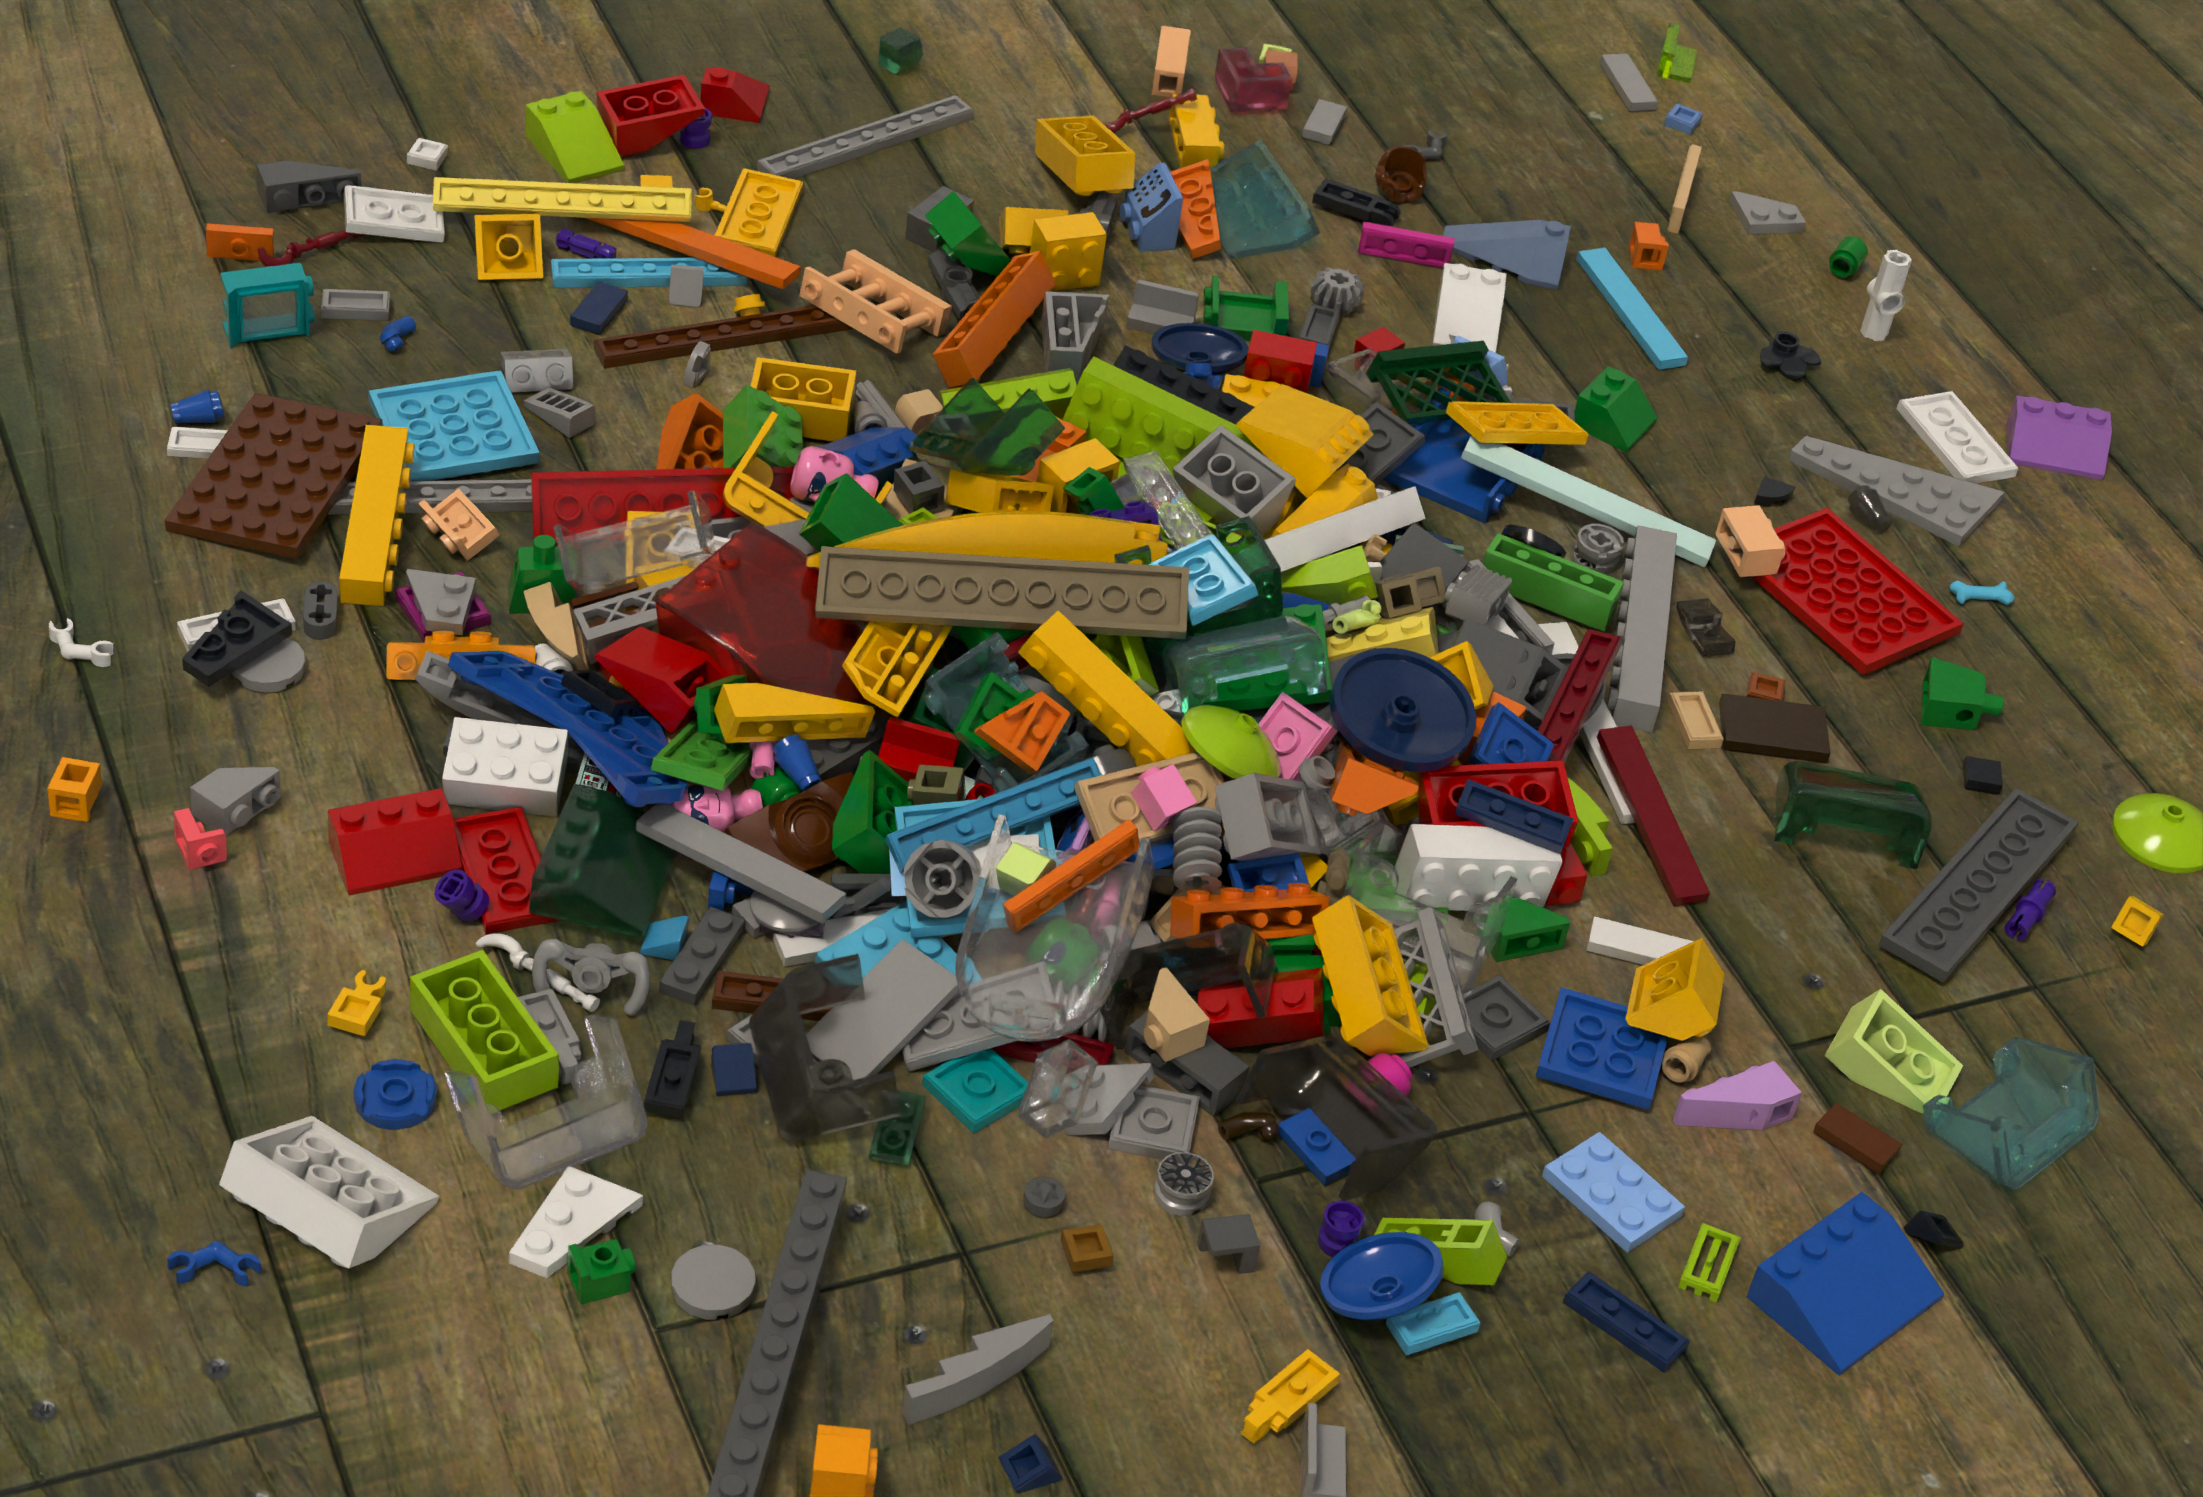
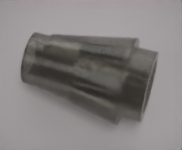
(1869, 508)

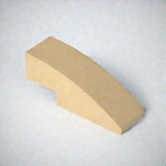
(557, 624)

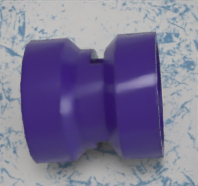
(696, 134)
(462, 896)
(1340, 1227)

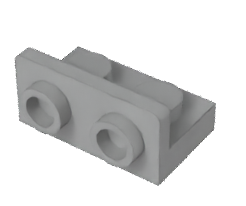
(537, 369)

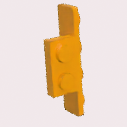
(406, 657)

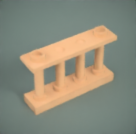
(883, 286)

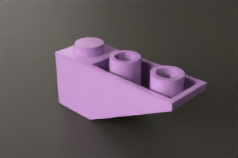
(1743, 1101)

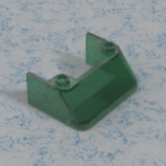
(981, 438)

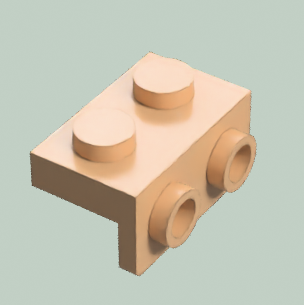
(460, 523)

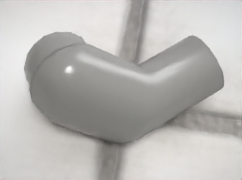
(1492, 1211)

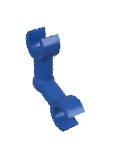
(213, 1252)

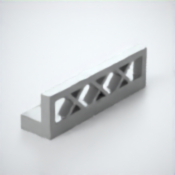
(618, 623)

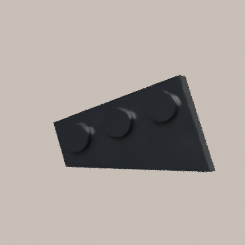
(236, 639)

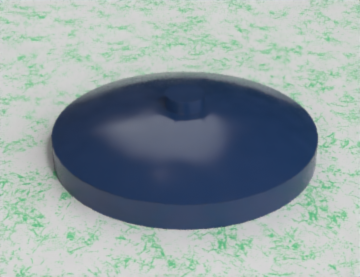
(1402, 709)

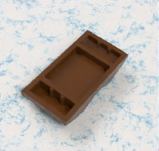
(797, 828)

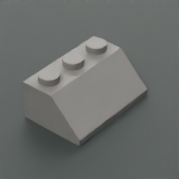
(1234, 481)

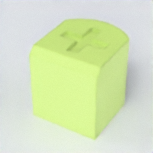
(1022, 868)

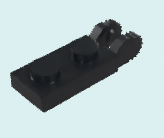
(1356, 203)

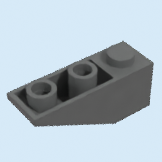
(302, 185)

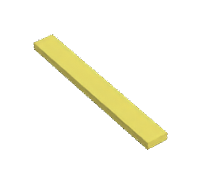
(562, 199)

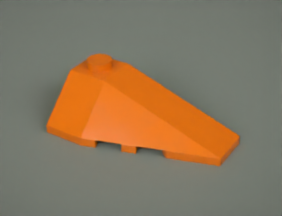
(692, 436)

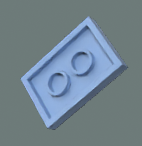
(1613, 1191)

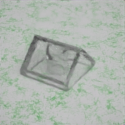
(1351, 377)

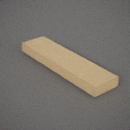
(1684, 189)

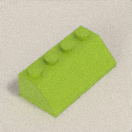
(1052, 387)

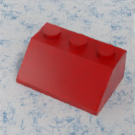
(394, 841)
(1291, 1014)

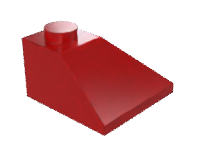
(733, 95)

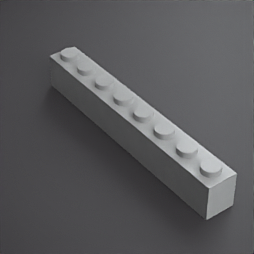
(1642, 628)

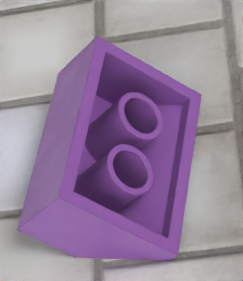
(2059, 437)

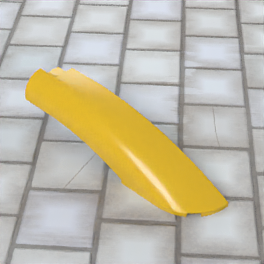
(1018, 535)

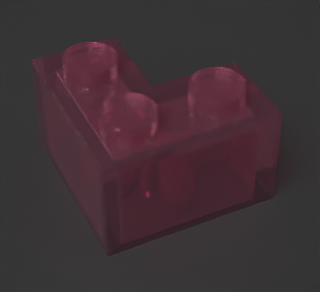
(1251, 85)

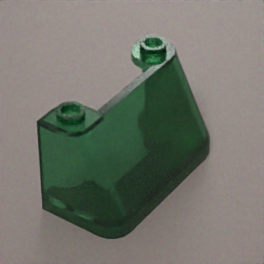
(1854, 801)

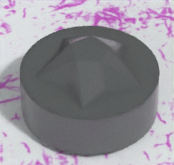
(1044, 1197)

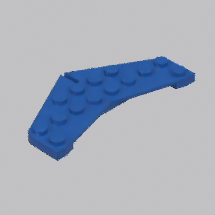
(617, 745)

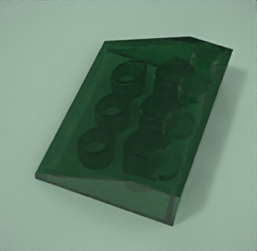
(599, 866)

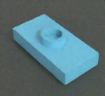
(1433, 1323)

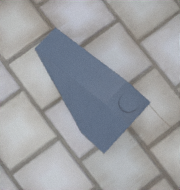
(1524, 247)

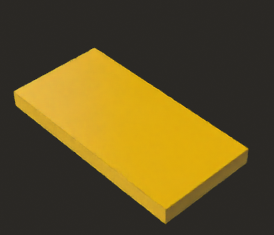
(760, 211)
(1516, 423)

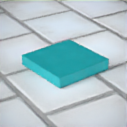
(976, 1088)

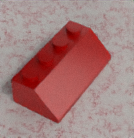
(1534, 782)

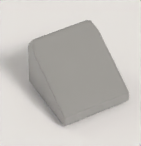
(686, 286)

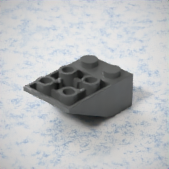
(1515, 668)

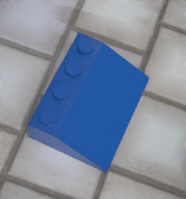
(1845, 1284)

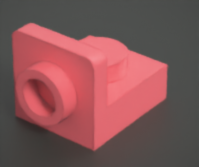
(195, 844)

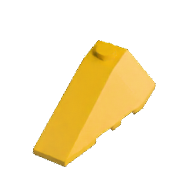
(1339, 493)

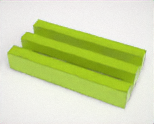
(1700, 1283)

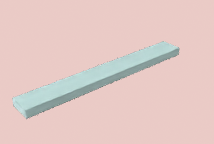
(1584, 496)

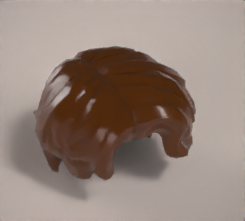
(1401, 174)

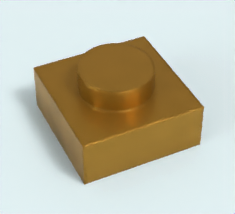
(1086, 1248)

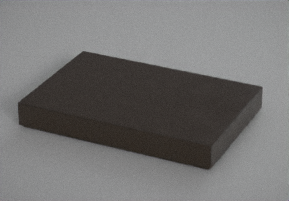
(1774, 728)

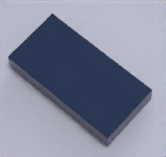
(599, 308)

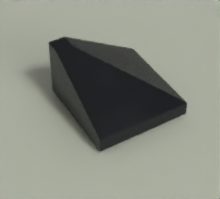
(1934, 1229)

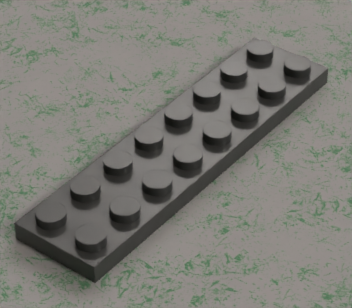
(1978, 884)

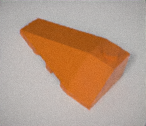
(1365, 784)

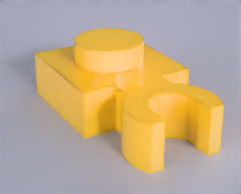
(357, 1008)

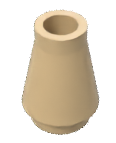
(1685, 1059)

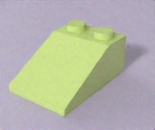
(1892, 1053)

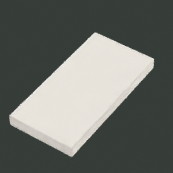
(1957, 438)

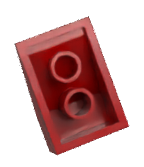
(648, 112)

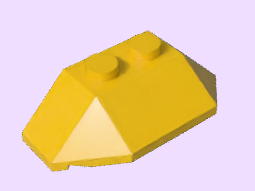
(893, 660)

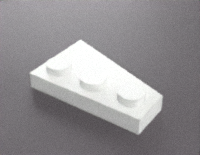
(571, 1214)

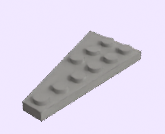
(1923, 497)

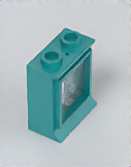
(267, 303)

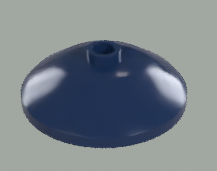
(1199, 343)

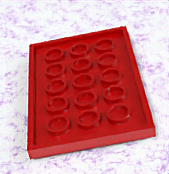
(1854, 594)

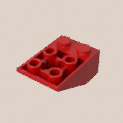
(660, 674)

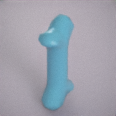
(1964, 592)

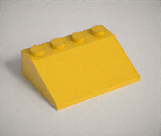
(1304, 435)

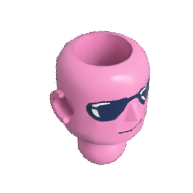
(820, 466)
(716, 806)

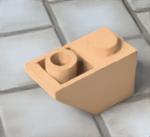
(1171, 61)

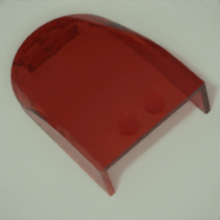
(758, 618)

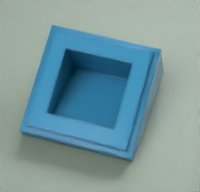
(666, 938)

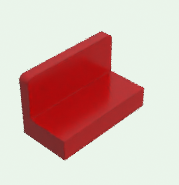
(912, 744)

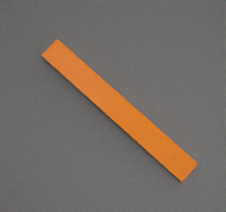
(710, 249)

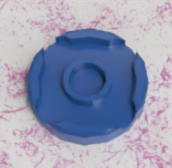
(395, 1094)

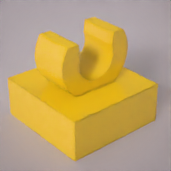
(2137, 921)

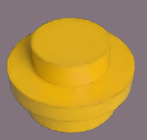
(748, 305)

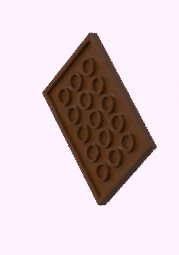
(272, 476)

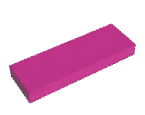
(1405, 245)

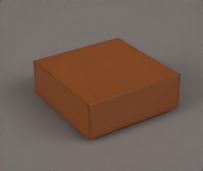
(1765, 687)

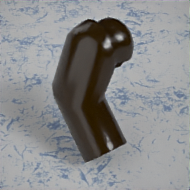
(1248, 1121)

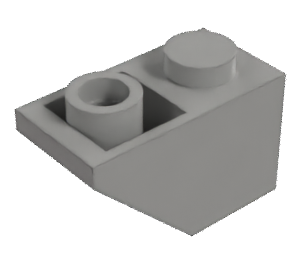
(234, 796)

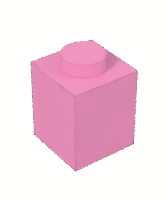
(1162, 795)

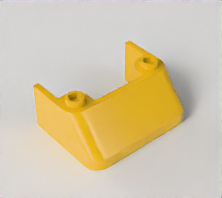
(749, 486)

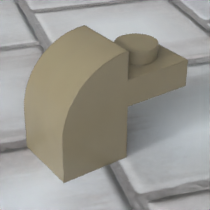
(1410, 591)

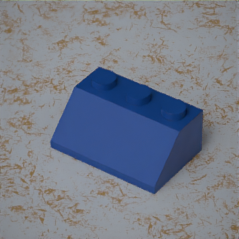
(876, 451)

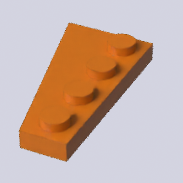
(1198, 214)

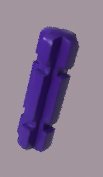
(584, 245)

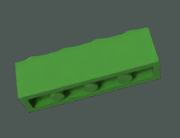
(1555, 582)

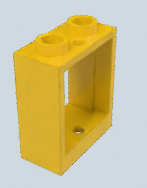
(997, 492)

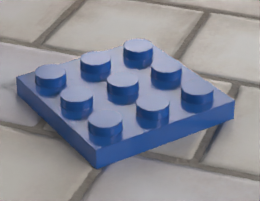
(1599, 1051)

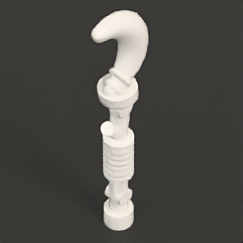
(521, 959)

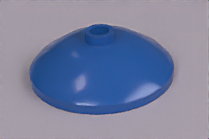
(1382, 1276)

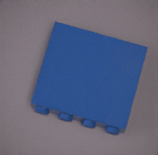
(1448, 479)

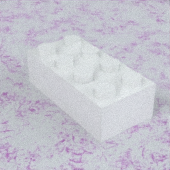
(1471, 865)

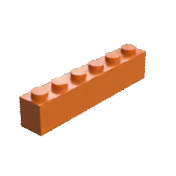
(994, 319)

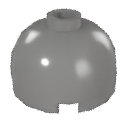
(941, 878)

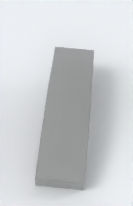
(991, 1361)

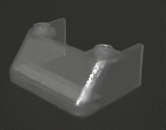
(637, 546)
(1471, 941)
(596, 1122)

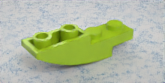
(1590, 833)

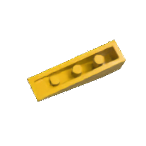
(772, 713)

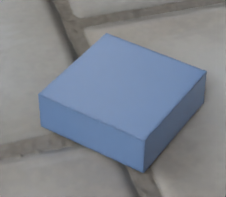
(1683, 119)

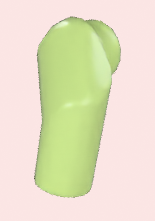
(1358, 618)

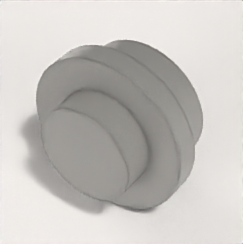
(1317, 773)

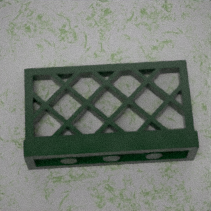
(1432, 364)

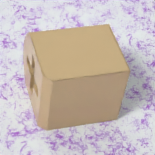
(917, 409)

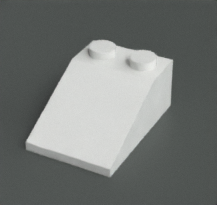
(1469, 305)

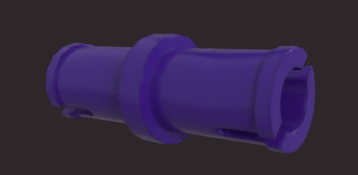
(2030, 909)

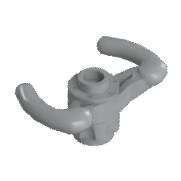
(593, 969)

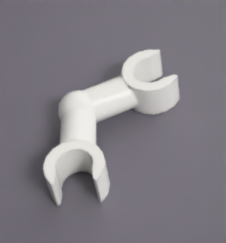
(98, 653)

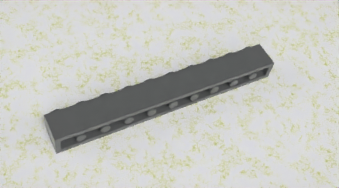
(780, 1338)

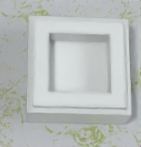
(427, 154)

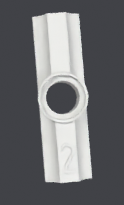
(1885, 295)

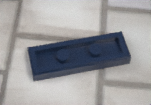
(1513, 816)
(1626, 1321)

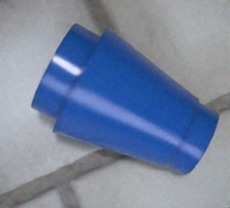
(199, 408)
(797, 761)

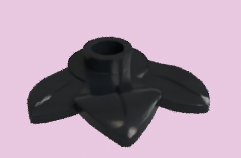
(1788, 356)

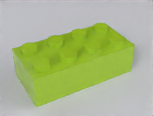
(484, 1029)

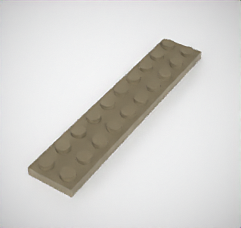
(1001, 592)

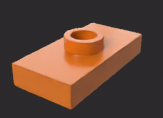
(238, 241)

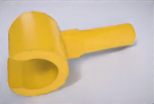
(705, 202)

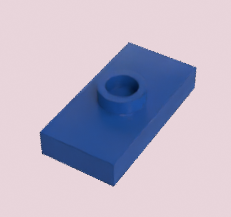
(1316, 1146)

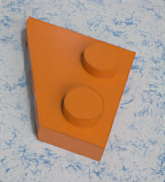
(1026, 730)

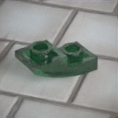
(897, 1136)

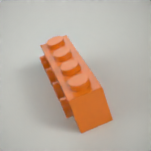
(1265, 910)

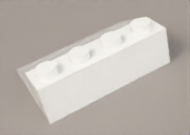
(325, 1189)

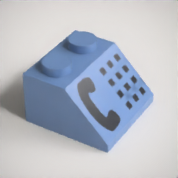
(1153, 210)

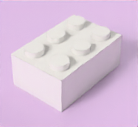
(505, 766)

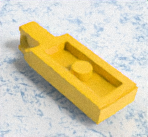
(1288, 1395)

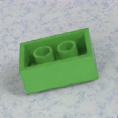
(744, 420)

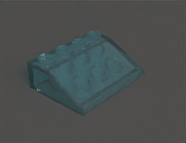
(1258, 205)

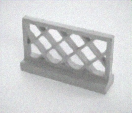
(1445, 985)

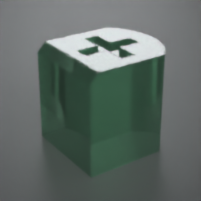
(899, 50)

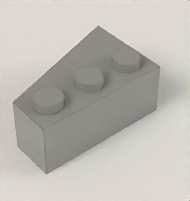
(1071, 329)

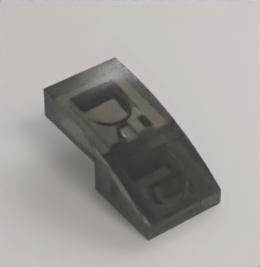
(1703, 626)

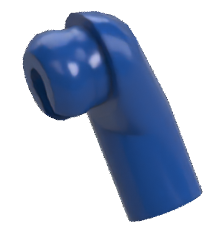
(393, 331)

